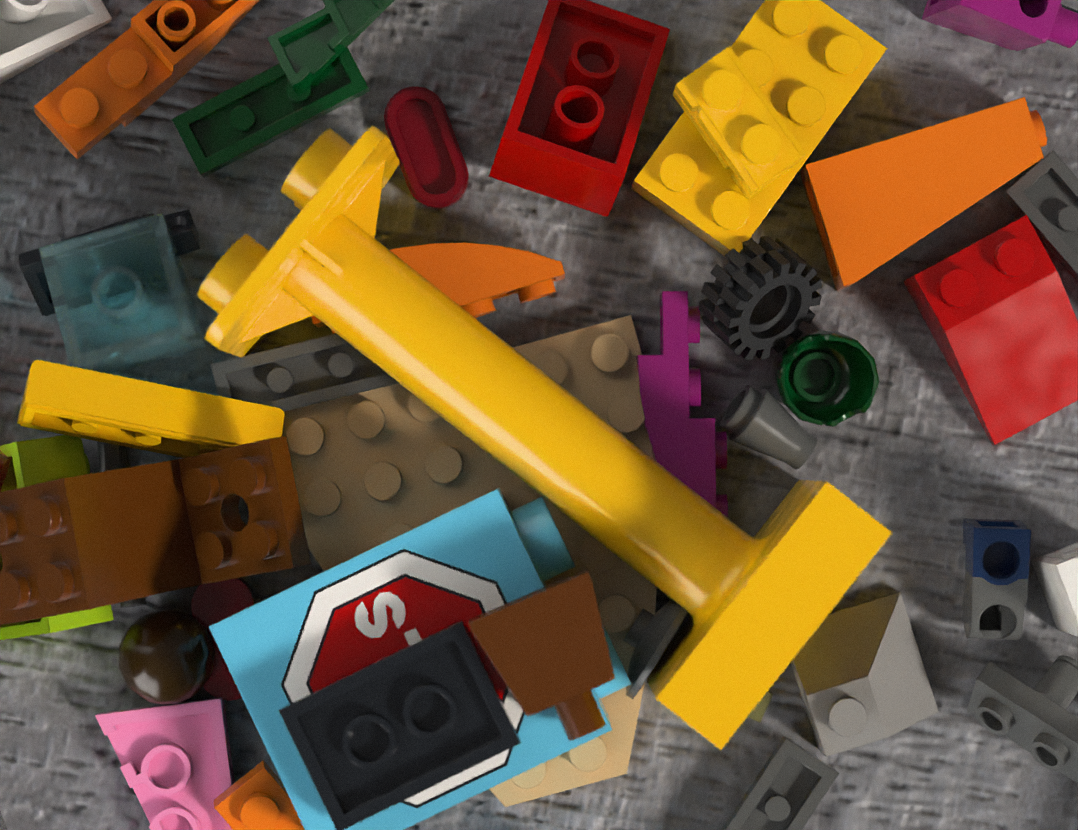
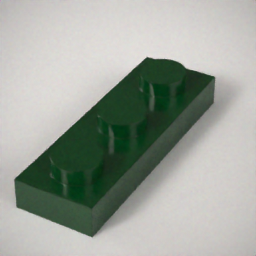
(263, 112)

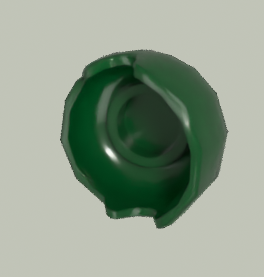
(826, 378)

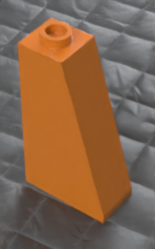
(905, 187)

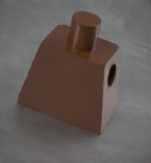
(551, 651)

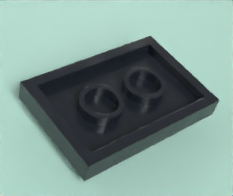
(400, 726)

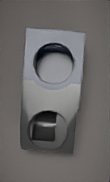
(995, 577)

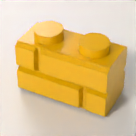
(738, 122)

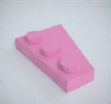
(174, 760)

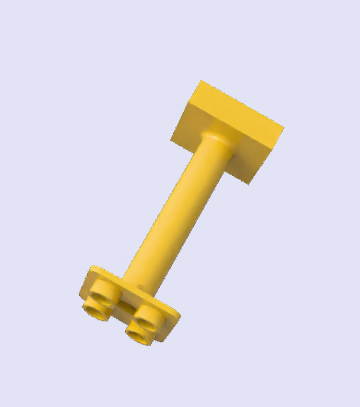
(745, 594)

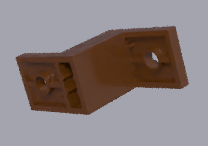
(148, 530)

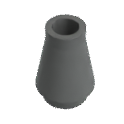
(765, 426)

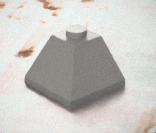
(863, 676)

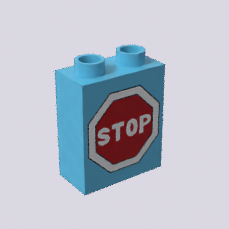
(385, 603)

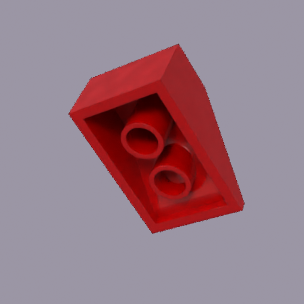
(580, 104)
(1003, 328)

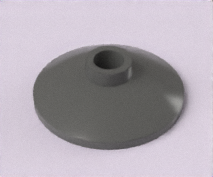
(650, 638)

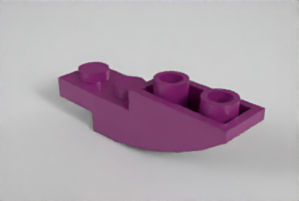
(667, 389)

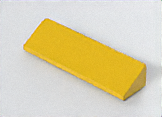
(140, 412)

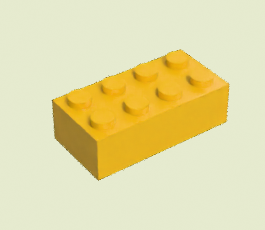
(809, 70)

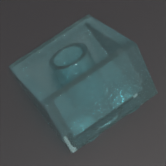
(122, 296)

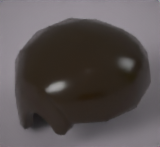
(166, 656)

